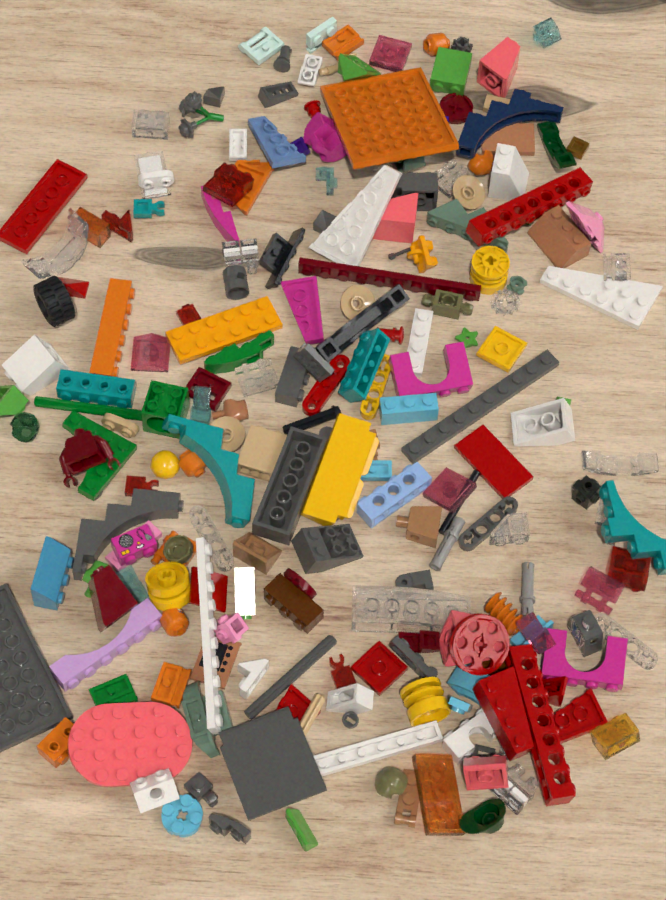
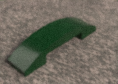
(554, 146)

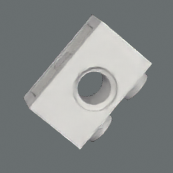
(163, 794)

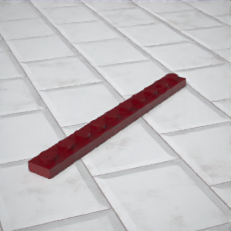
(385, 278)

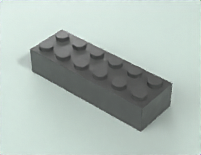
(289, 486)

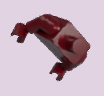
(84, 452)

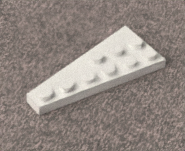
(355, 226)
(622, 300)

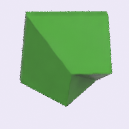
(354, 68)

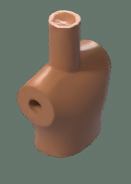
(233, 409)

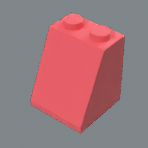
(499, 67)
(398, 220)
(445, 635)

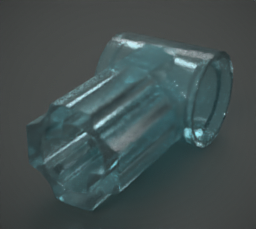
(201, 405)

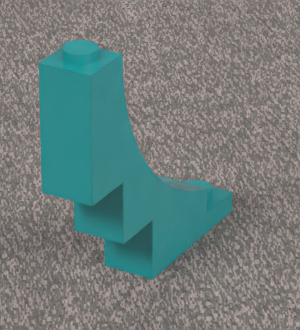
(206, 443)

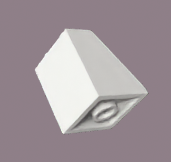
(508, 174)
(34, 366)

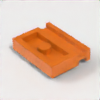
(343, 41)
(171, 685)

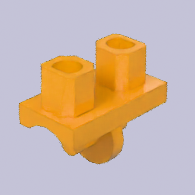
(420, 254)

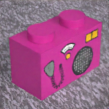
(134, 545)

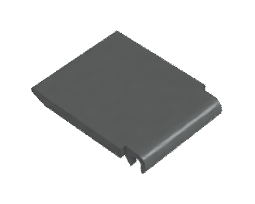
(270, 763)

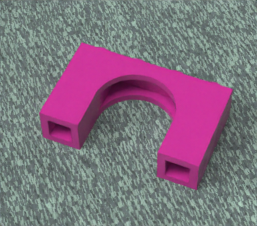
(457, 379)
(608, 675)

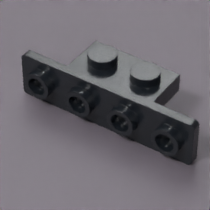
(278, 254)

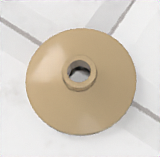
(474, 190)
(358, 293)
(233, 428)

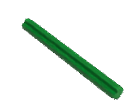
(88, 408)

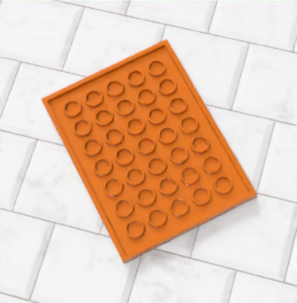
(388, 118)

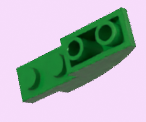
(233, 356)

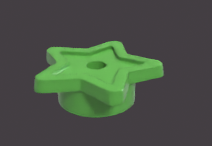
(467, 342)

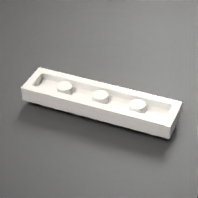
(419, 339)

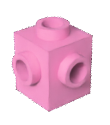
(230, 628)

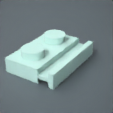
(317, 35)

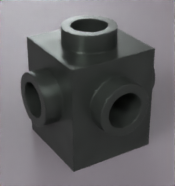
(586, 492)

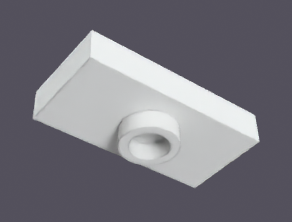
(237, 144)

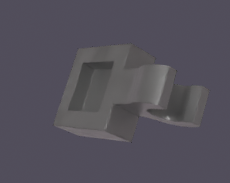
(201, 788)

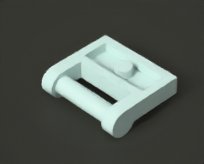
(264, 49)

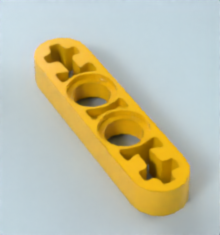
(377, 387)

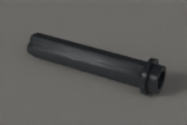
(314, 420)

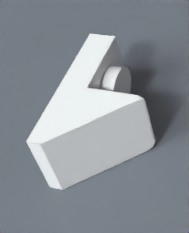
(254, 672)

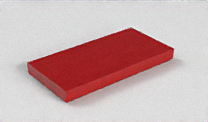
(493, 462)

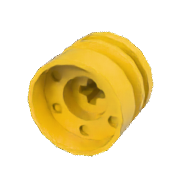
(489, 269)
(425, 701)

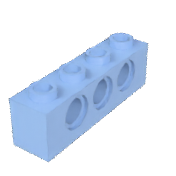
(391, 503)

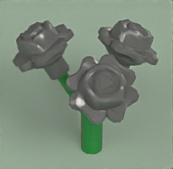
(192, 104)

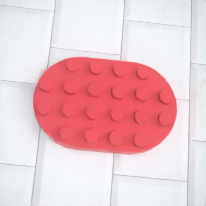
(127, 742)

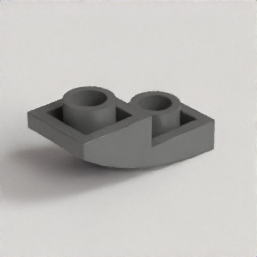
(224, 825)

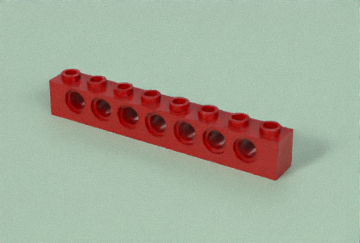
(528, 207)
(552, 792)

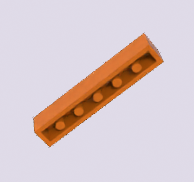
(112, 328)

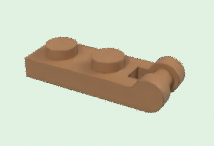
(408, 802)

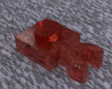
(138, 483)
(342, 675)

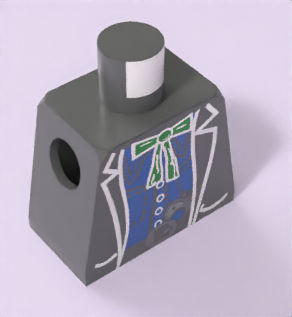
(584, 630)

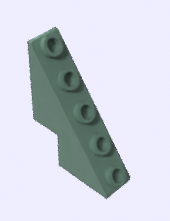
(454, 220)

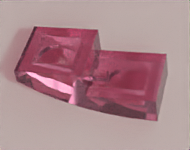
(535, 633)

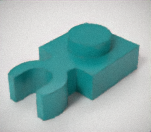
(145, 208)

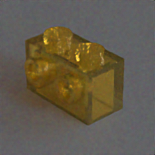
(615, 736)

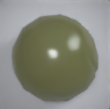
(178, 549)
(390, 782)

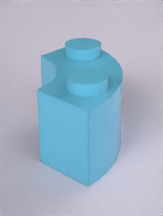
(464, 682)

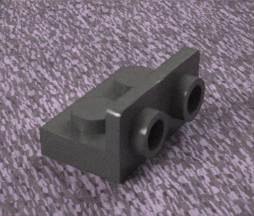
(313, 362)

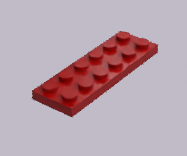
(42, 206)

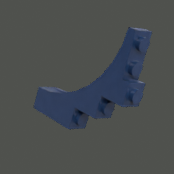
(520, 109)

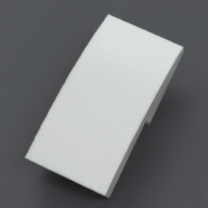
(309, 72)

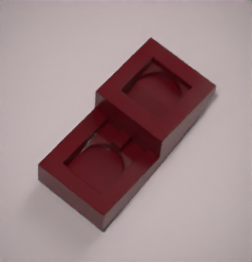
(423, 641)

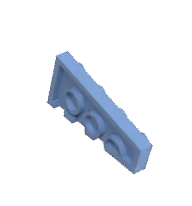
(273, 144)

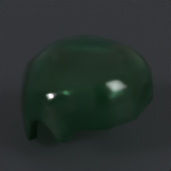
(25, 427)

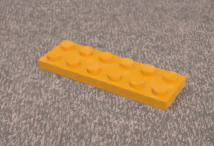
(223, 330)

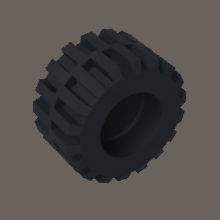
(54, 301)

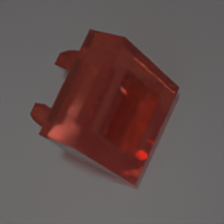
(187, 314)

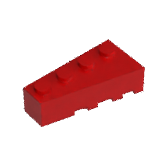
(505, 711)

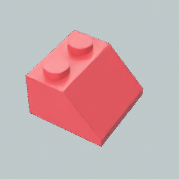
(486, 772)

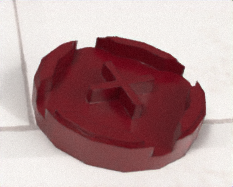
(456, 107)
(300, 583)

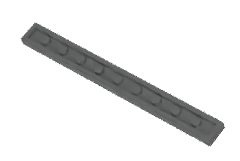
(479, 406)

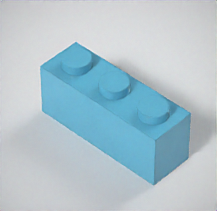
(408, 409)

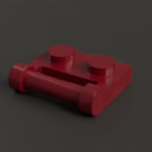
(218, 386)

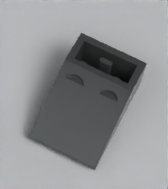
(326, 547)

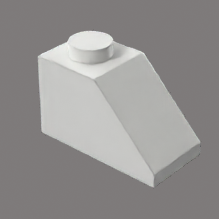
(350, 698)

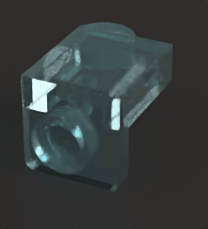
(327, 174)

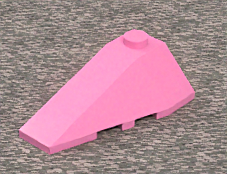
(589, 224)

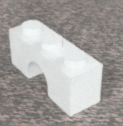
(458, 742)

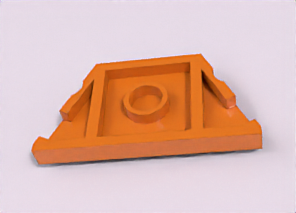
(260, 172)

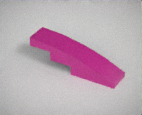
(222, 220)

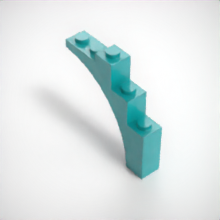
(622, 527)

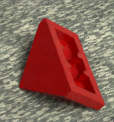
(75, 287)

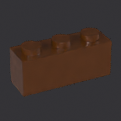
(293, 603)

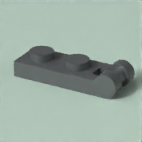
(413, 660)

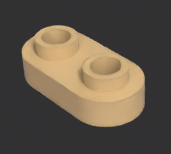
(120, 425)

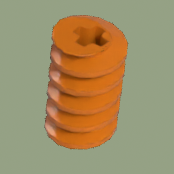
(502, 612)

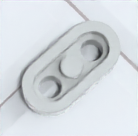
(155, 179)

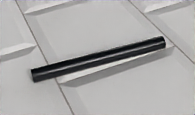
(448, 520)

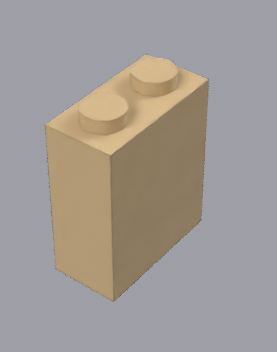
(260, 452)

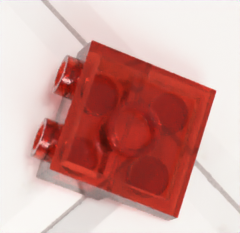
(229, 184)
(627, 570)

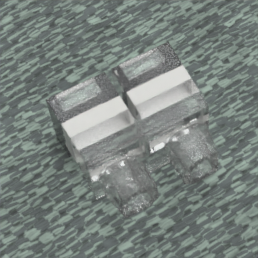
(248, 257)
(519, 792)

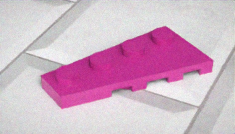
(305, 304)

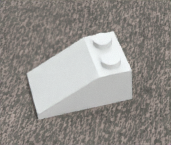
(543, 424)

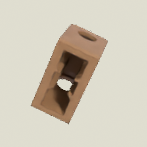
(422, 524)

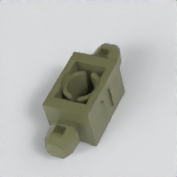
(450, 310)

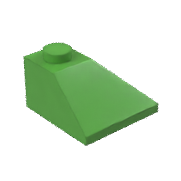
(11, 400)

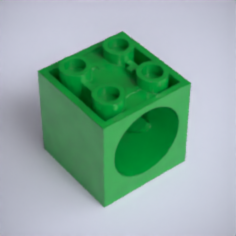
(161, 401)

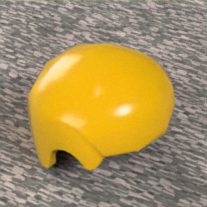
(165, 464)

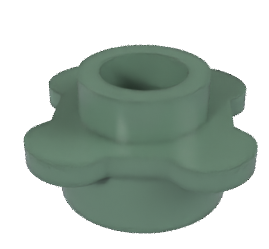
(517, 280)

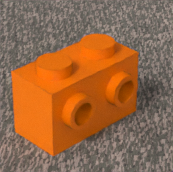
(55, 744)

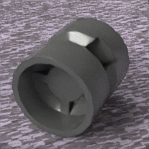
(235, 282)

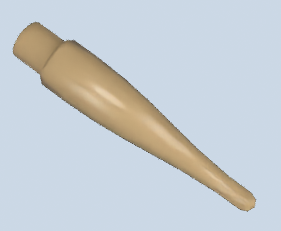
(328, 70)

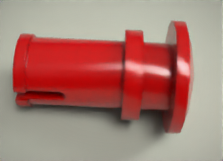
(312, 107)
(394, 334)

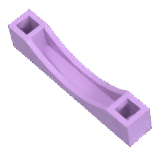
(73, 668)

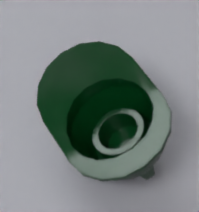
(484, 818)

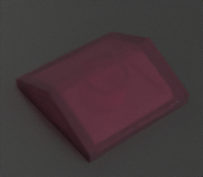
(150, 353)

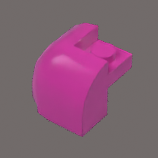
(324, 138)

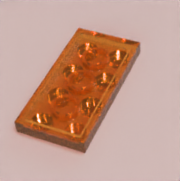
(438, 794)

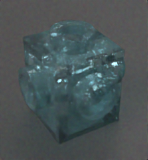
(546, 33)

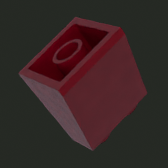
(109, 597)

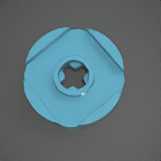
(178, 826)

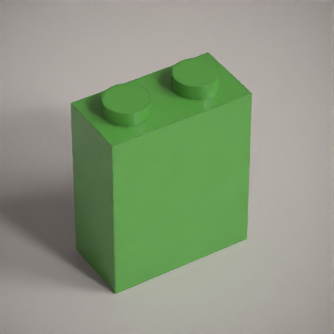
(450, 71)

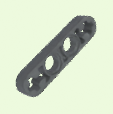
(487, 523)

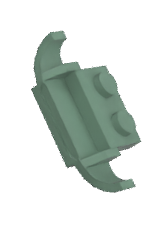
(195, 713)

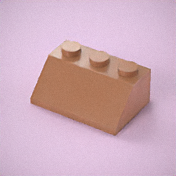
(559, 238)

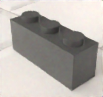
(292, 380)

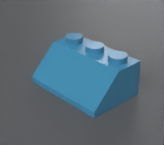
(51, 574)

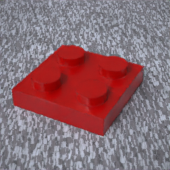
(379, 668)

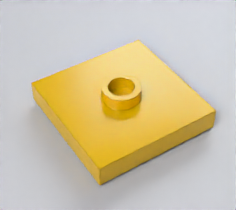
(501, 349)

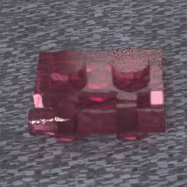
(602, 585)

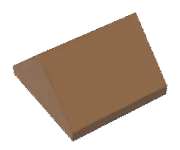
(256, 552)

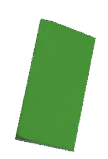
(301, 829)

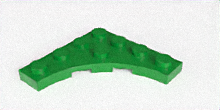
(100, 476)

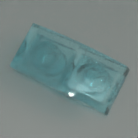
(133, 584)

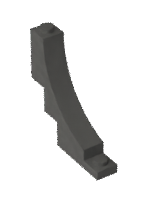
(97, 534)

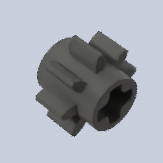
(462, 44)

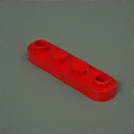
(323, 390)

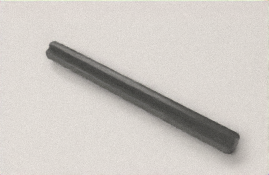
(290, 677)

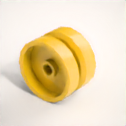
(168, 585)

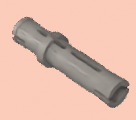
(450, 537)
(527, 598)

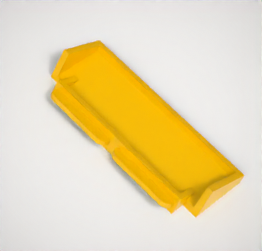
(338, 475)

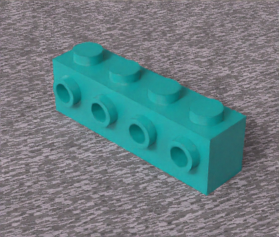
(364, 365)
(96, 388)

